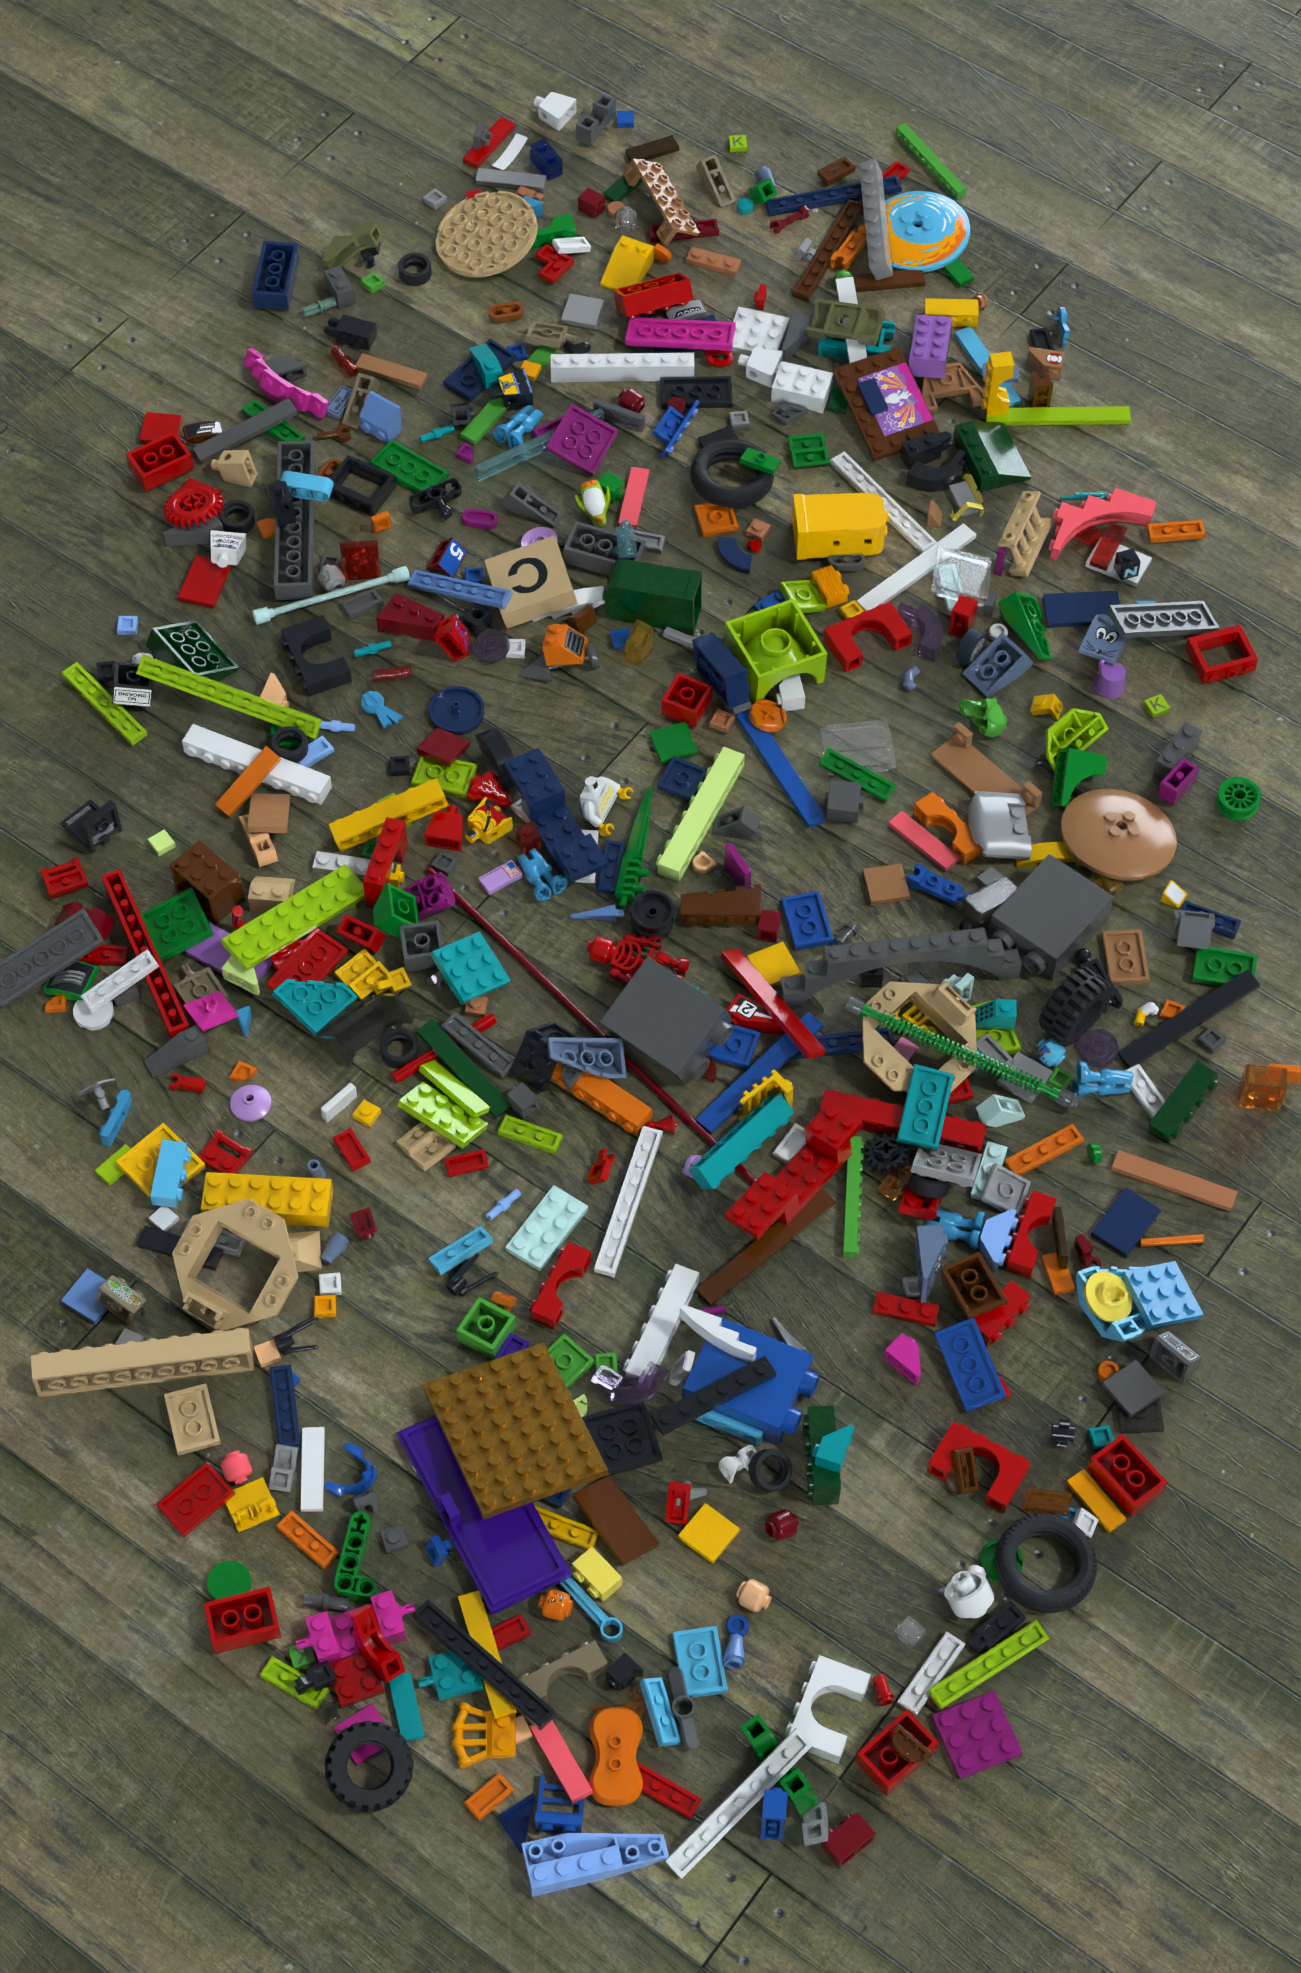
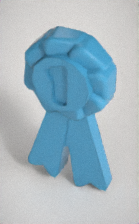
(1061, 322)
(373, 703)

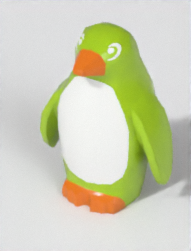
(594, 502)

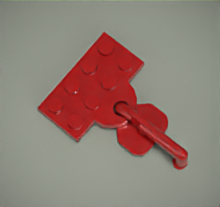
(306, 959)

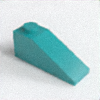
(486, 364)

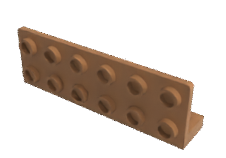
(665, 196)
(979, 772)

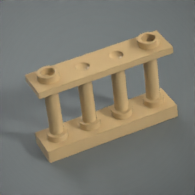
(1034, 538)

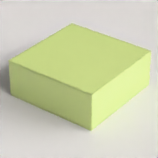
(161, 842)

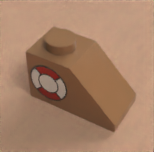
(1046, 361)

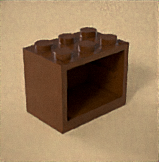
(212, 879)

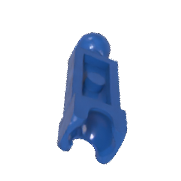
(935, 885)

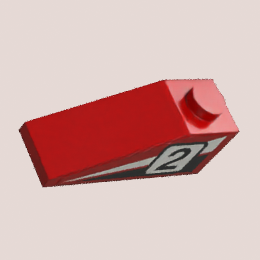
(752, 1016)

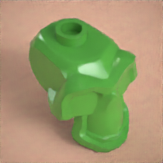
(985, 715)

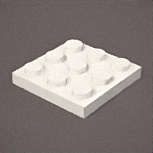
(758, 330)

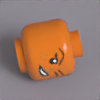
(556, 1605)

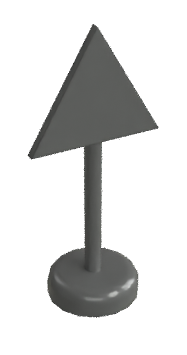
(539, 670)

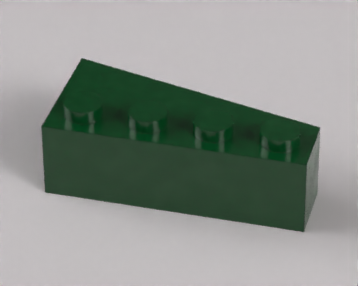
(1184, 1101)

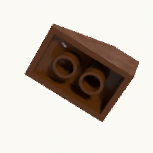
(972, 1286)

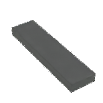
(478, 1045)

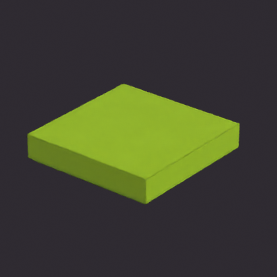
(804, 594)

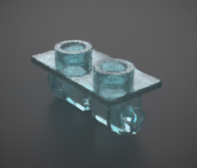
(626, 540)

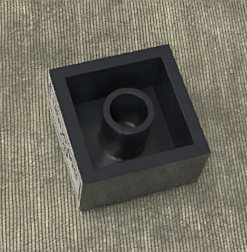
(130, 687)

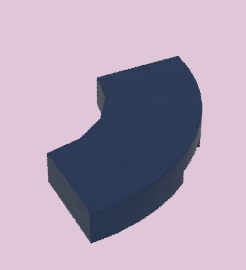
(733, 555)

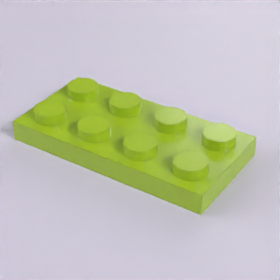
(442, 1114)

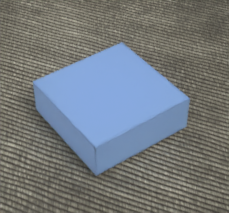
(127, 625)

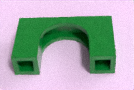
(793, 1781)

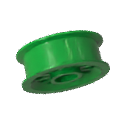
(1241, 808)

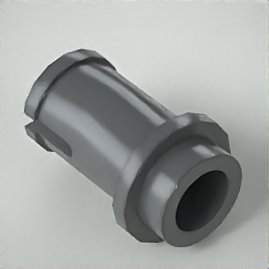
(846, 934)

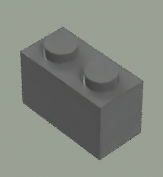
(339, 287)

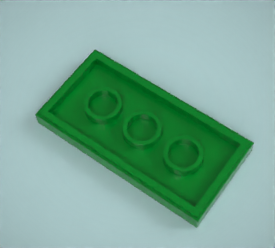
(408, 467)

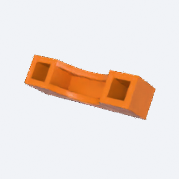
(934, 812)

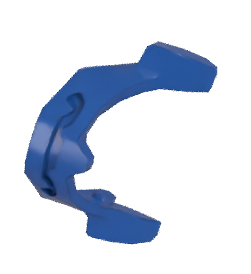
(368, 1476)

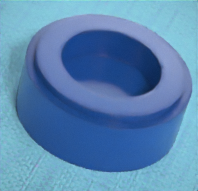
(737, 1625)

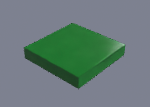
(673, 741)

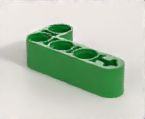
(356, 1556)

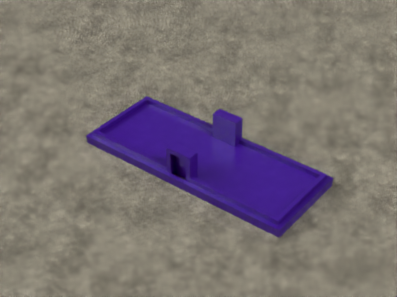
(505, 1554)

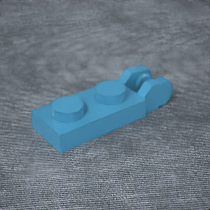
(116, 1118)

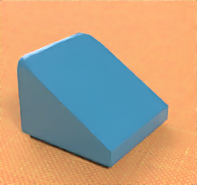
(536, 205)
(244, 1019)

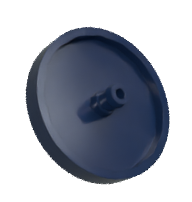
(456, 710)

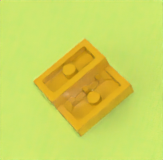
(361, 974)

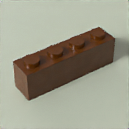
(722, 907)

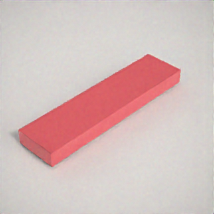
(634, 496)
(924, 841)
(562, 1762)

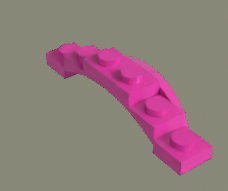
(279, 389)

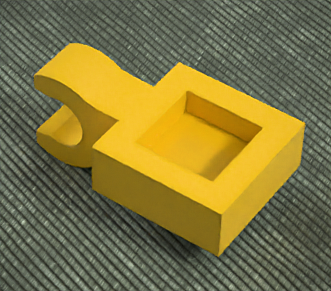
(394, 980)

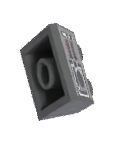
(1174, 1356)

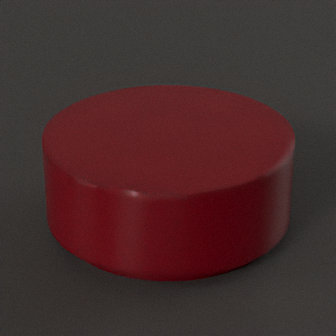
(677, 403)

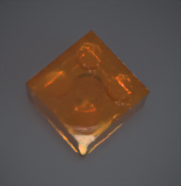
(1262, 1087)

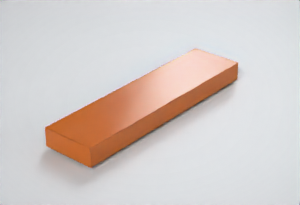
(248, 781)
(1044, 1150)

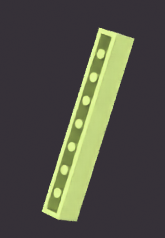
(701, 814)

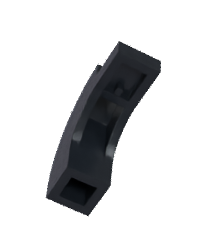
(937, 479)
(498, 750)

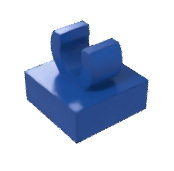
(438, 1550)

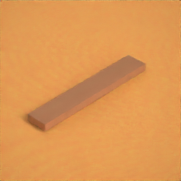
(1174, 1180)

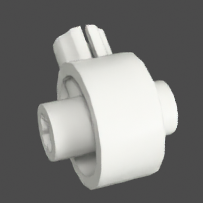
(969, 1593)

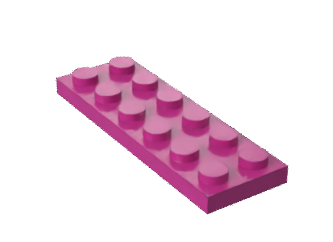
(680, 334)

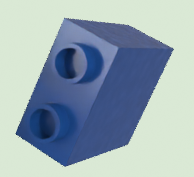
(771, 1404)

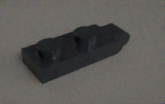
(997, 1627)

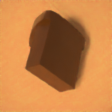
(582, 620)

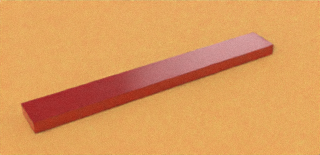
(773, 1003)

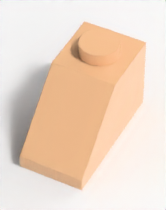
(274, 691)

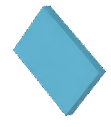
(701, 1661)

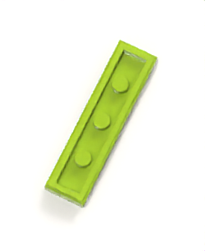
(454, 1088)

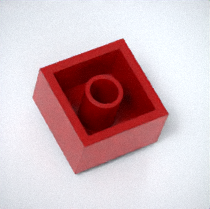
(686, 699)

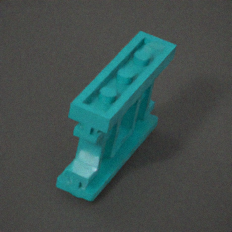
(837, 349)

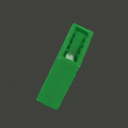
(1071, 769)

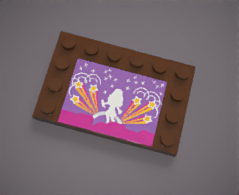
(907, 410)

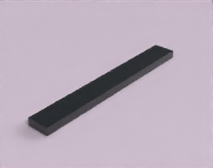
(1189, 1019)
(484, 1665)

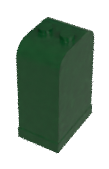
(654, 595)

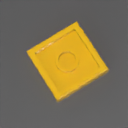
(774, 963)
(709, 1533)

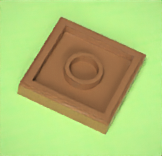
(886, 884)

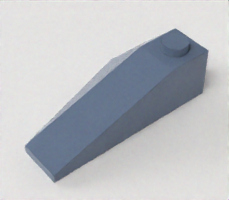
(594, 1055)

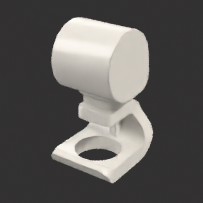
(729, 1465)

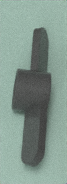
(681, 1697)

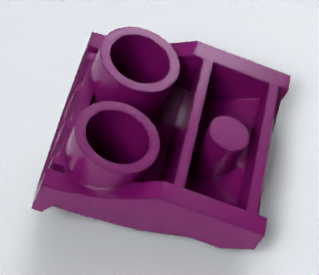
(432, 894)

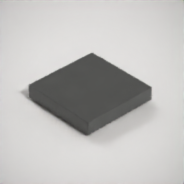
(1133, 1388)

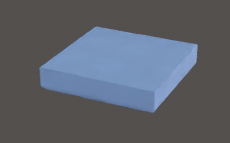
(82, 1297)

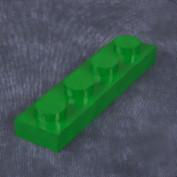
(281, 432)
(854, 772)

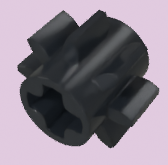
(1063, 1432)

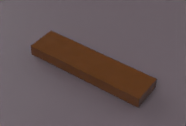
(900, 279)

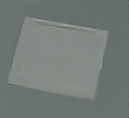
(961, 573)
(862, 742)

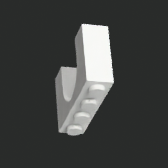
(827, 1677)

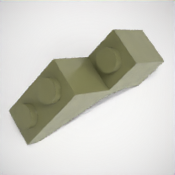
(345, 247)

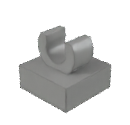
(805, 251)

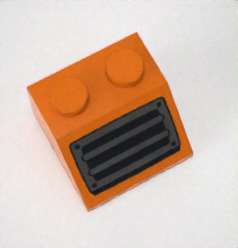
(564, 645)

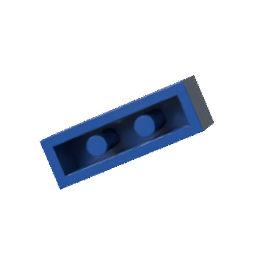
(773, 1814)

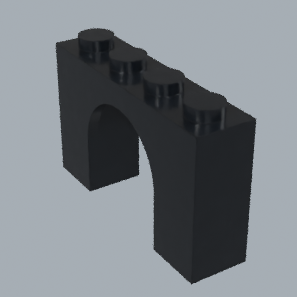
(314, 677)

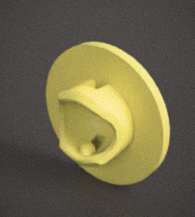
(1108, 1296)

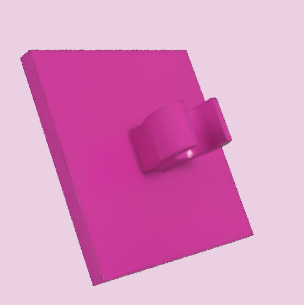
(210, 1010)
(367, 1714)

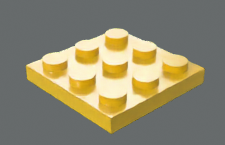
(142, 1159)

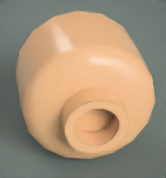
(753, 1595)

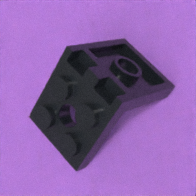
(93, 824)
(535, 1047)

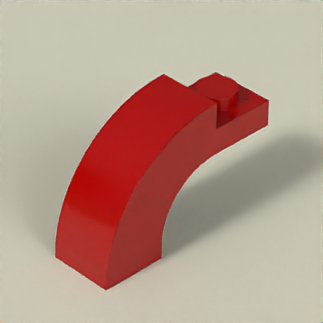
(373, 1646)

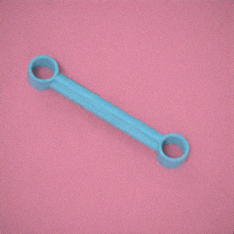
(592, 1610)

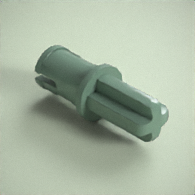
(319, 306)

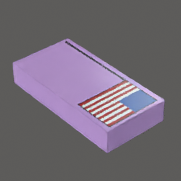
(500, 877)

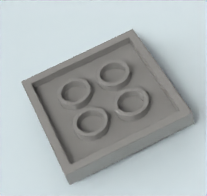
(947, 1165)

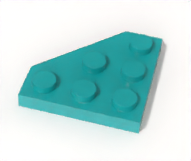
(314, 1001)

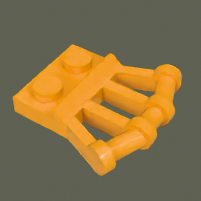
(499, 1740)

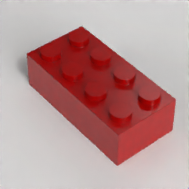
(653, 295)

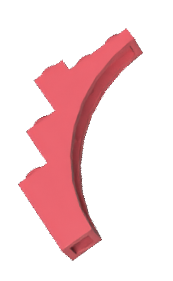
(1117, 508)

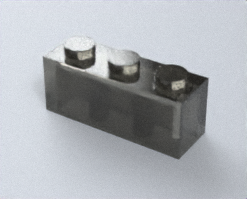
(982, 904)

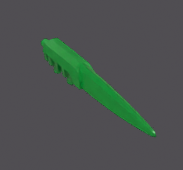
(632, 861)

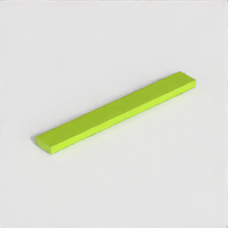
(1063, 416)

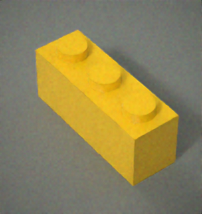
(963, 311)

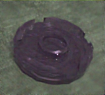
(491, 646)
(1098, 1048)

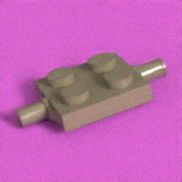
(546, 334)
(197, 984)

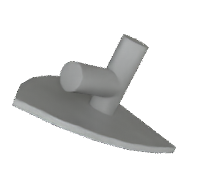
(100, 1094)

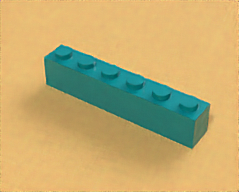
(741, 1141)

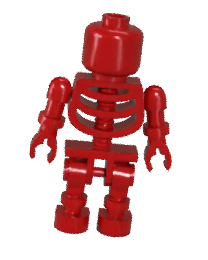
(604, 950)

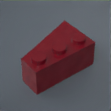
(409, 618)

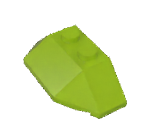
(1073, 730)

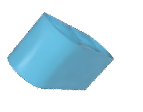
(308, 486)

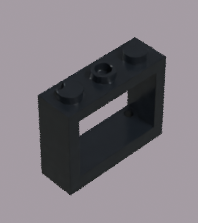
(357, 500)

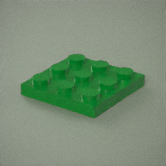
(177, 924)

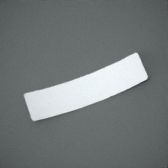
(511, 152)

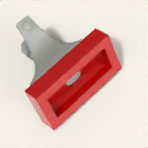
(679, 1499)

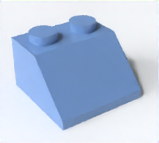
(380, 417)

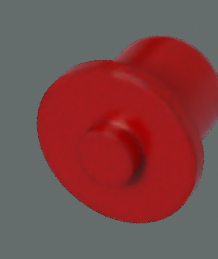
(754, 545)

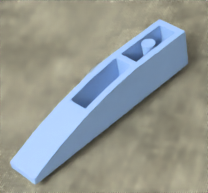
(587, 1858)

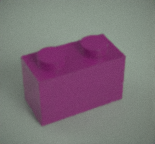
(1178, 781)

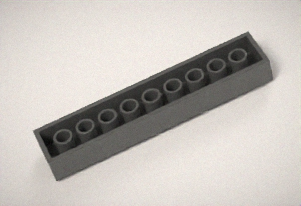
(295, 541)

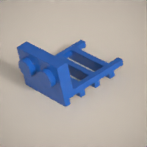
(557, 1821)

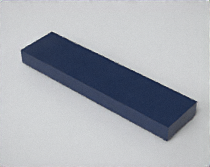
(285, 1406)

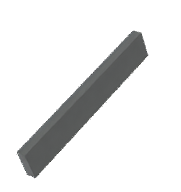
(245, 430)

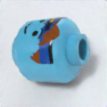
(1050, 1052)

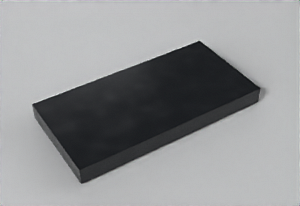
(709, 391)

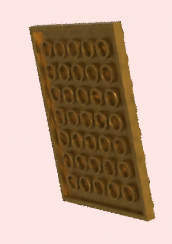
(514, 1430)

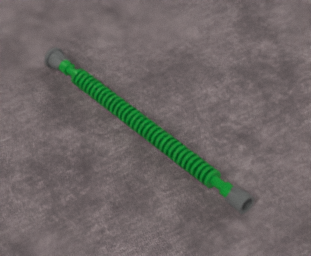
(1062, 1096)

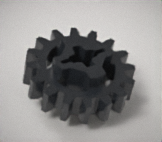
(886, 1154)

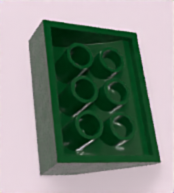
(990, 454)
(191, 649)

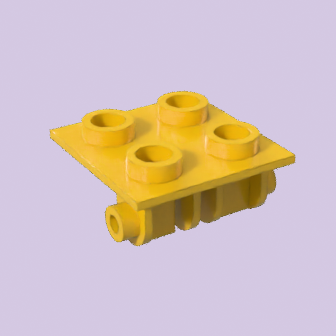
(252, 1505)

